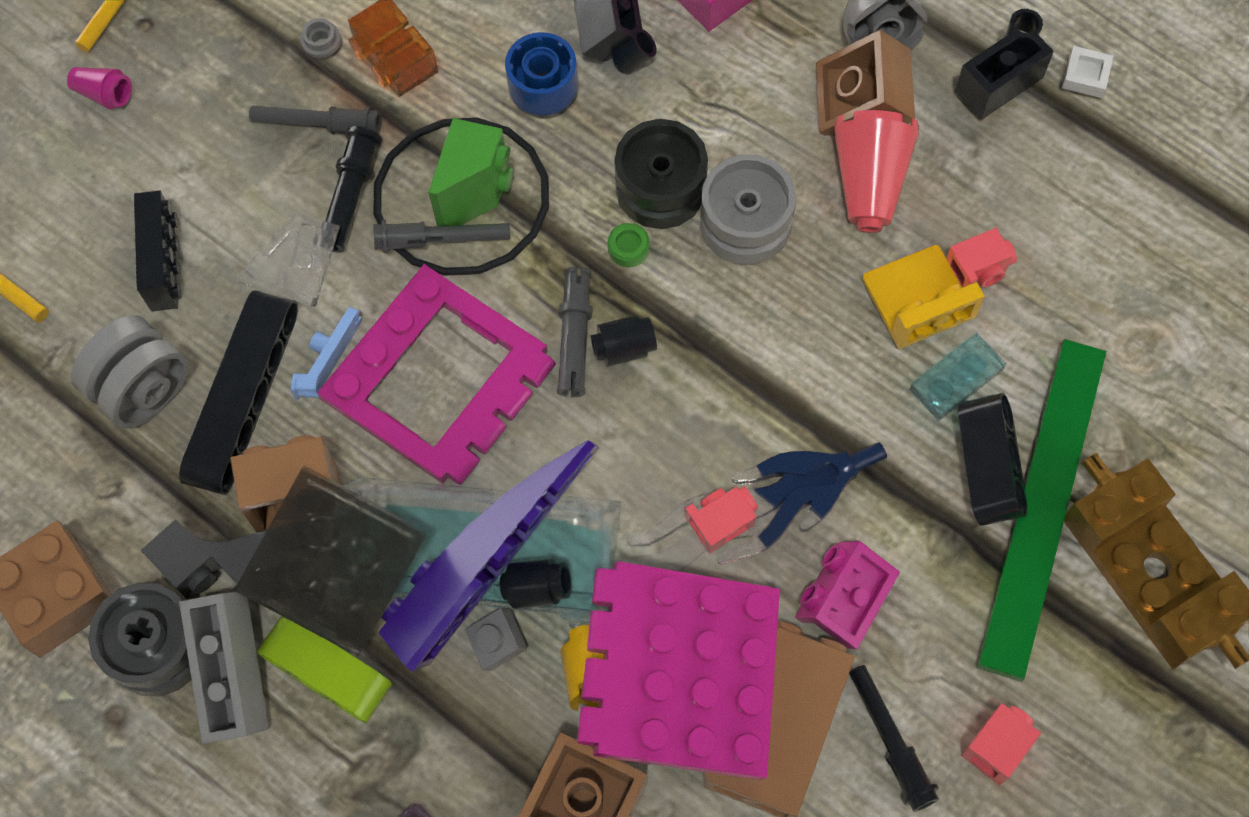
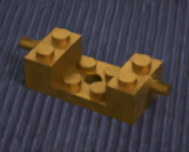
(1130, 522)

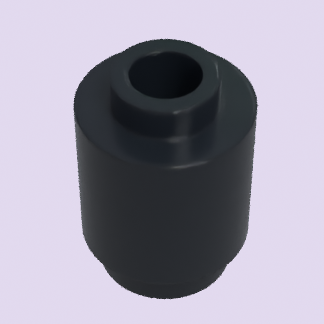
(624, 340)
(535, 583)

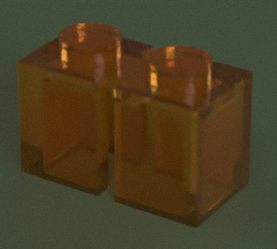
(397, 54)

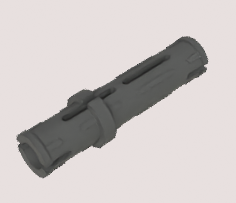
(575, 315)

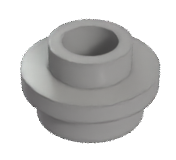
(316, 30)

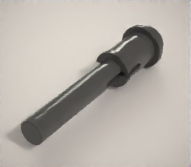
(335, 119)
(417, 235)

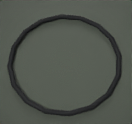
(493, 263)

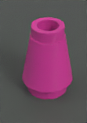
(101, 85)

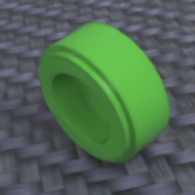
(628, 245)

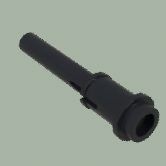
(902, 759)

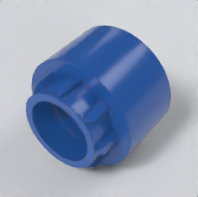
(541, 73)

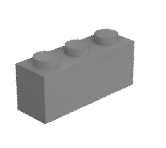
(223, 666)

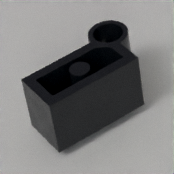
(616, 30)
(1006, 66)

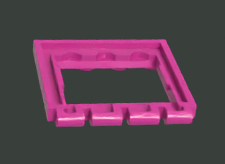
(478, 422)

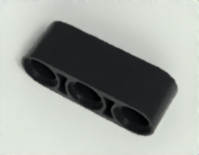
(992, 459)

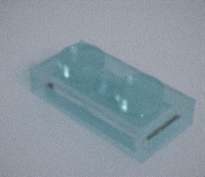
(957, 376)

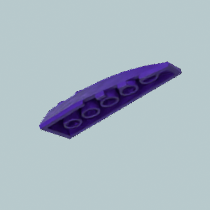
(473, 561)

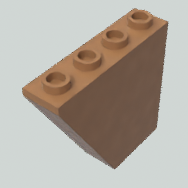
(805, 698)

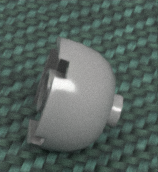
(897, 18)

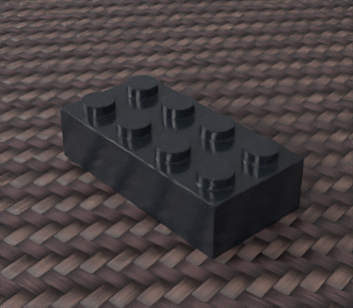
(156, 251)

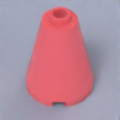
(874, 164)

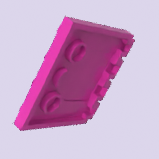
(680, 670)

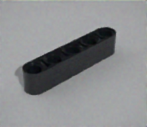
(238, 391)

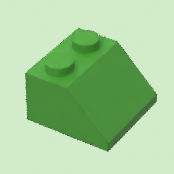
(469, 173)

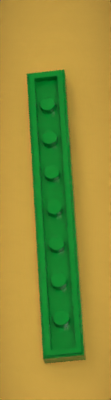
(1048, 492)

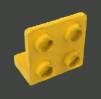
(921, 296)

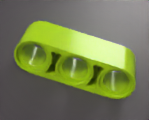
(325, 669)

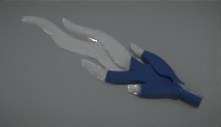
(806, 480)

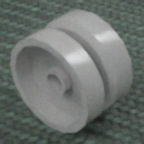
(747, 209)
(129, 371)

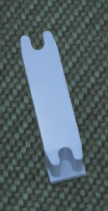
(330, 352)

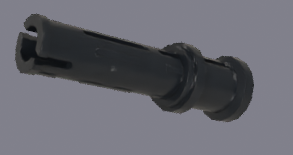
(353, 171)

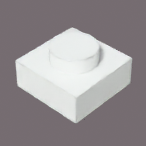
(1087, 72)

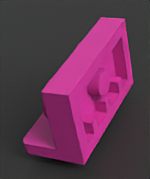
(847, 592)

